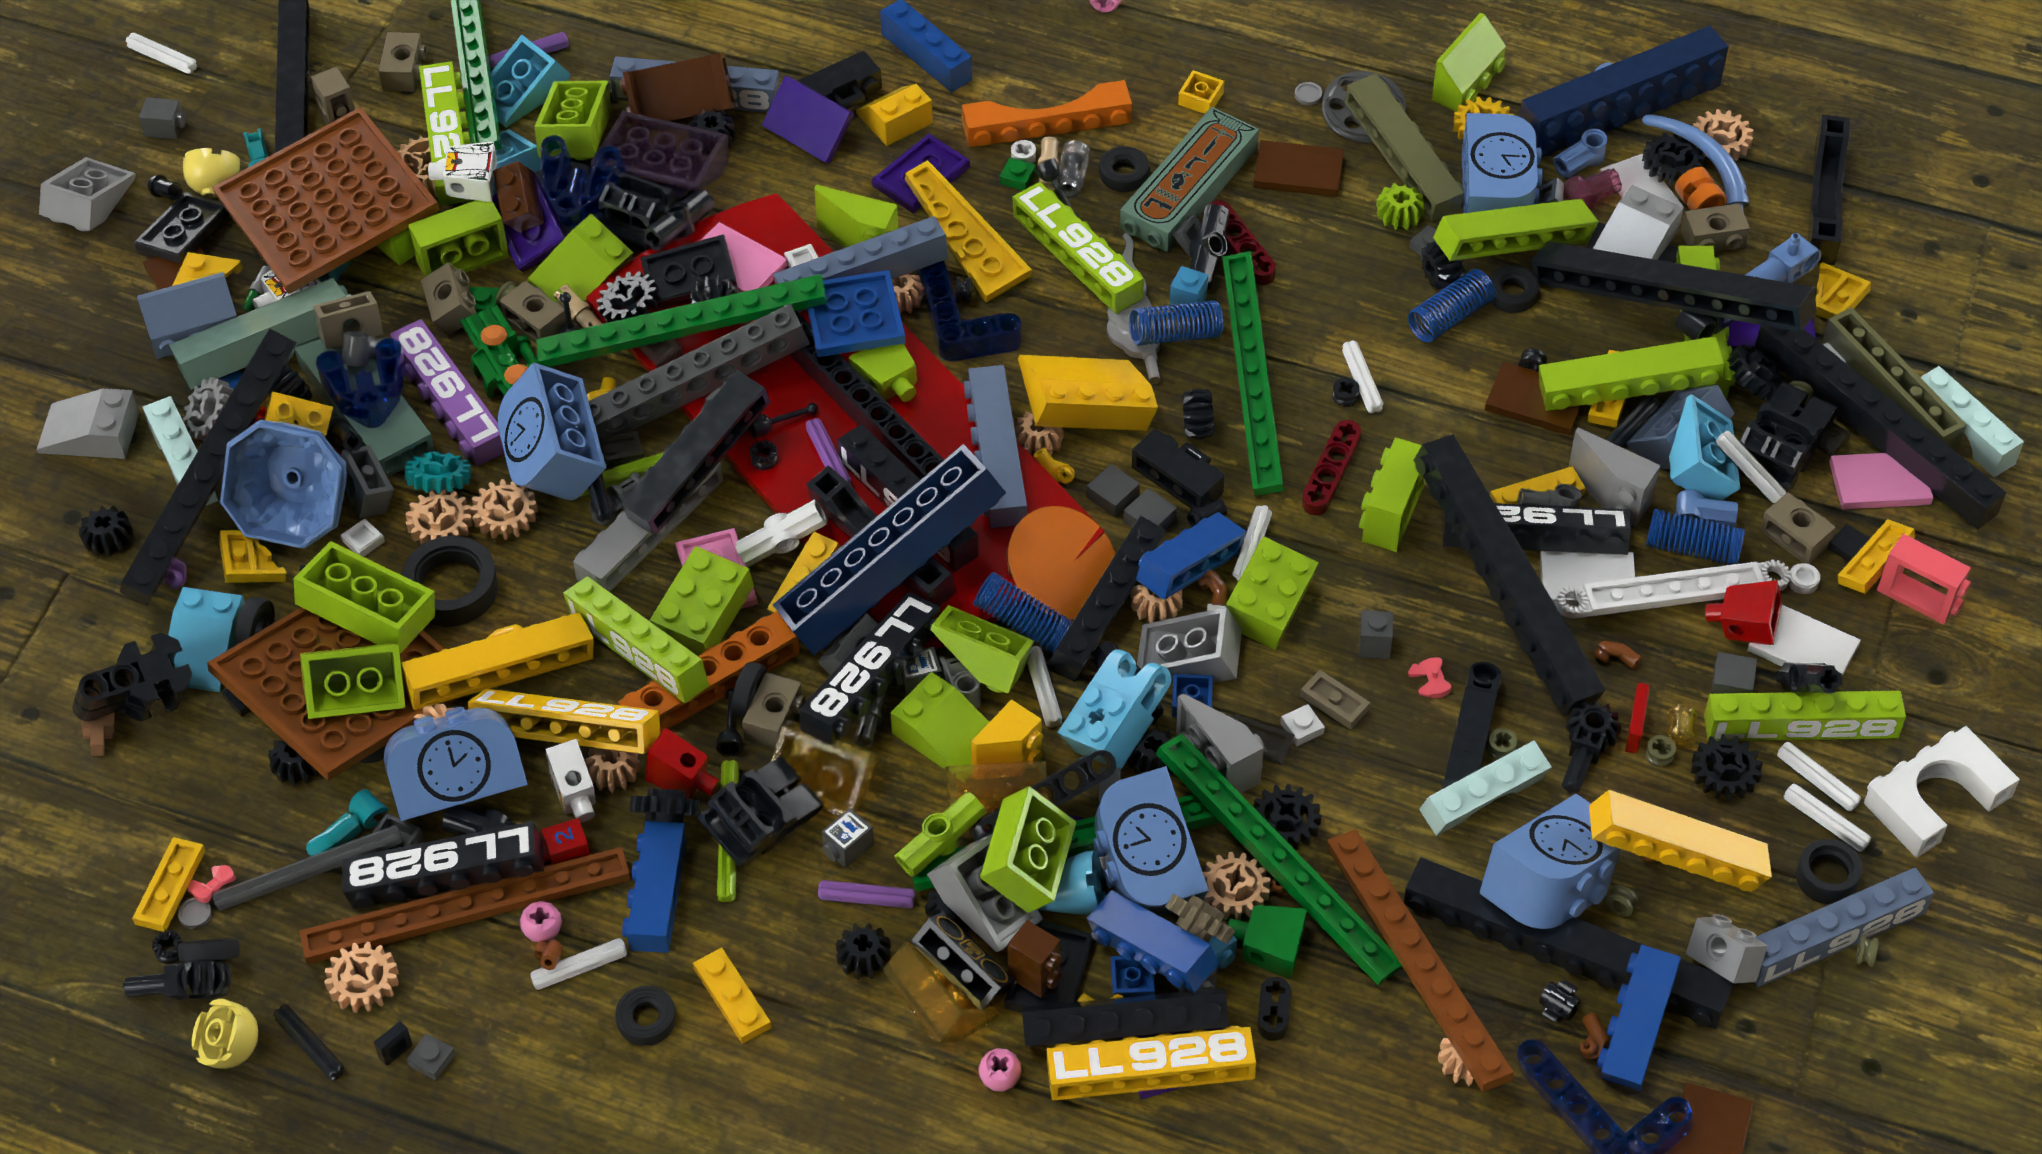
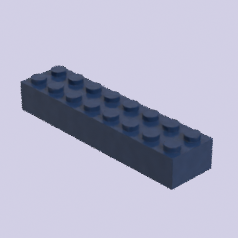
(1626, 90)
(889, 549)

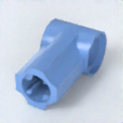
(1585, 153)
(1695, 505)

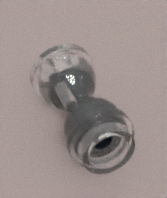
(1074, 156)

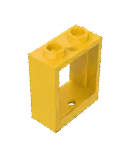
(307, 413)

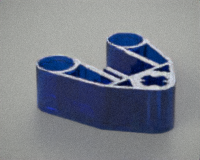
(555, 176)
(369, 403)

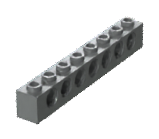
(697, 373)

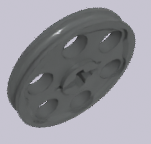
(1337, 118)

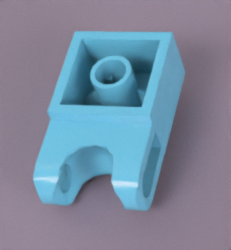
(1115, 708)

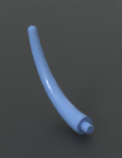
(1727, 168)

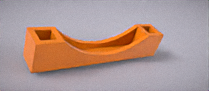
(993, 123)

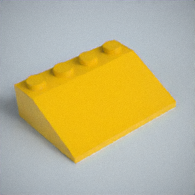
(1087, 393)

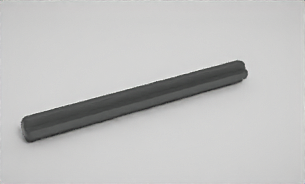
(306, 868)

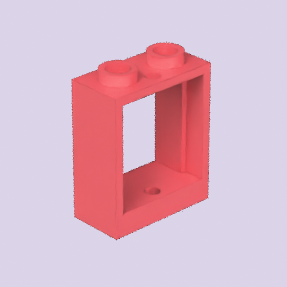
(1932, 565)

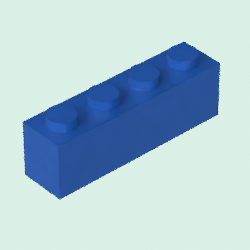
(926, 45)
(1190, 555)
(656, 887)
(1152, 941)
(1639, 1017)

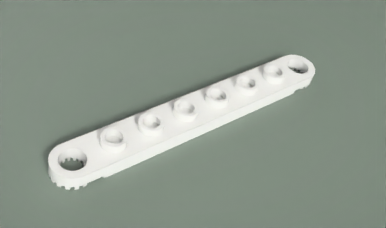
(1665, 589)

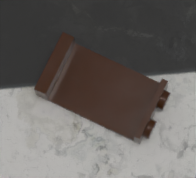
(679, 88)

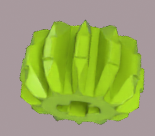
(1400, 206)

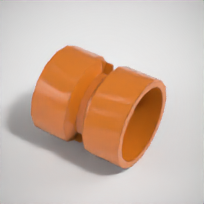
(1699, 190)

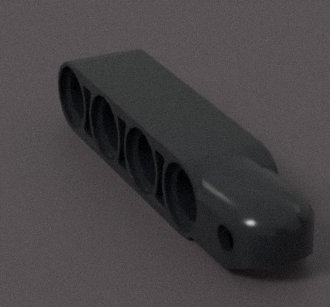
(1473, 722)
(1055, 784)

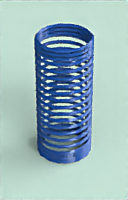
(1472, 293)
(1145, 322)
(1692, 534)
(1050, 635)

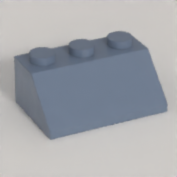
(185, 310)
(1658, 433)

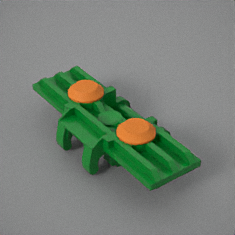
(496, 350)

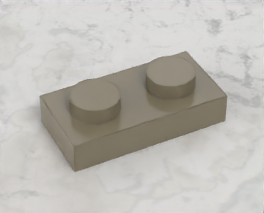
(1335, 699)

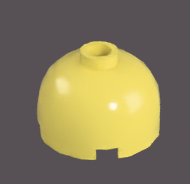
(205, 170)
(225, 1034)

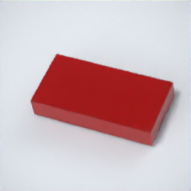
(1637, 718)

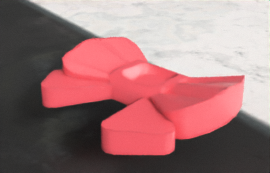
(1437, 686)
(221, 876)

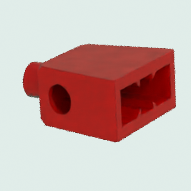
(1748, 612)
(679, 766)

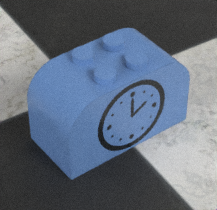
(1499, 162)
(550, 433)
(451, 761)
(1147, 842)
(1550, 867)

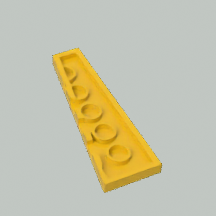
(970, 238)

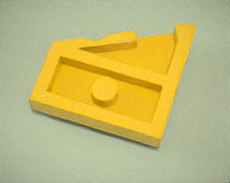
(200, 266)
(1838, 291)
(247, 559)

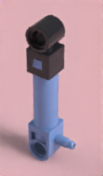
(1784, 264)

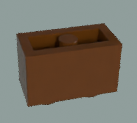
(518, 196)
(1034, 959)

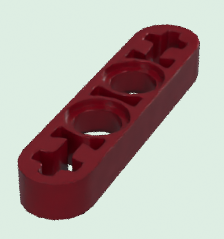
(1248, 240)
(1333, 467)

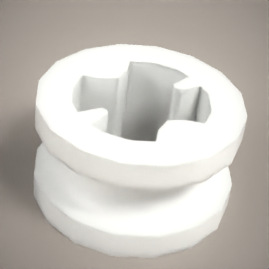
(1024, 151)

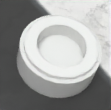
(1804, 578)

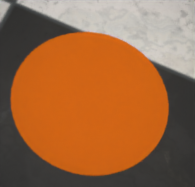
(1045, 553)

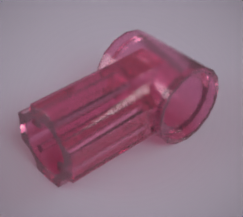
(1593, 187)

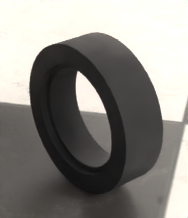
(462, 550)

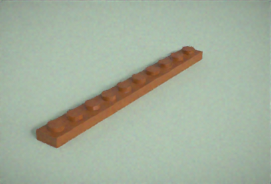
(464, 905)
(1420, 961)

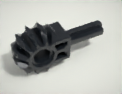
(1587, 741)
(183, 981)

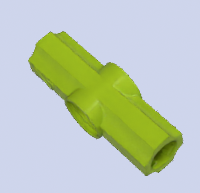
(940, 834)

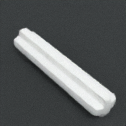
(161, 53)
(1363, 376)
(1750, 466)
(1255, 532)
(1044, 688)
(1819, 776)
(1827, 817)
(579, 963)

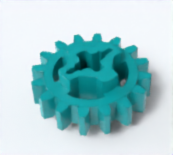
(437, 472)

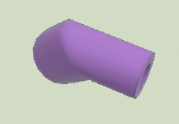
(176, 574)

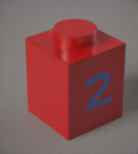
(564, 842)

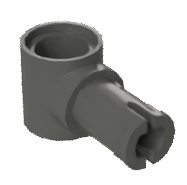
(358, 348)
(1562, 496)

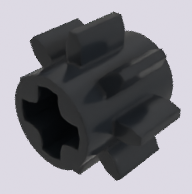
(1560, 1001)

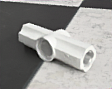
(781, 533)

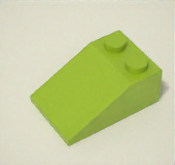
(853, 217)
(581, 260)
(985, 649)
(938, 722)

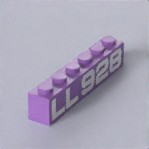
(449, 394)

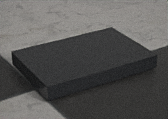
(182, 227)
(682, 266)
(1075, 952)

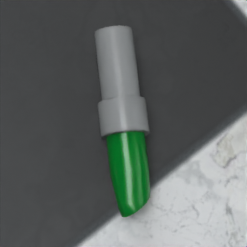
(255, 289)

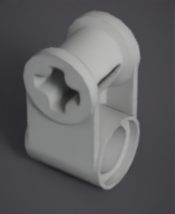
(958, 676)

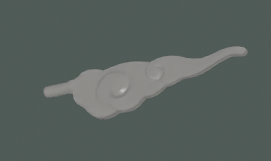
(1119, 331)

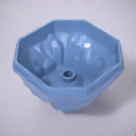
(266, 495)

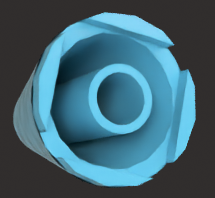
(1079, 885)

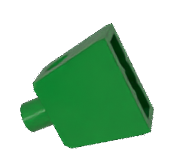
(1271, 937)

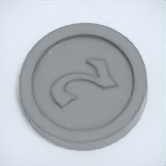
(1308, 93)
(194, 913)

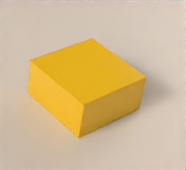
(1200, 92)

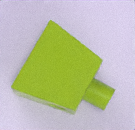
(887, 370)

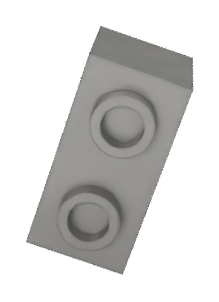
(1726, 949)

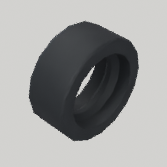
(1834, 851)

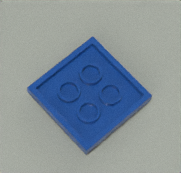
(857, 315)

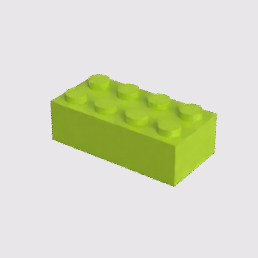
(576, 114)
(364, 597)

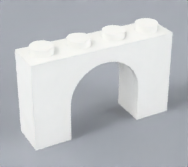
(1956, 757)

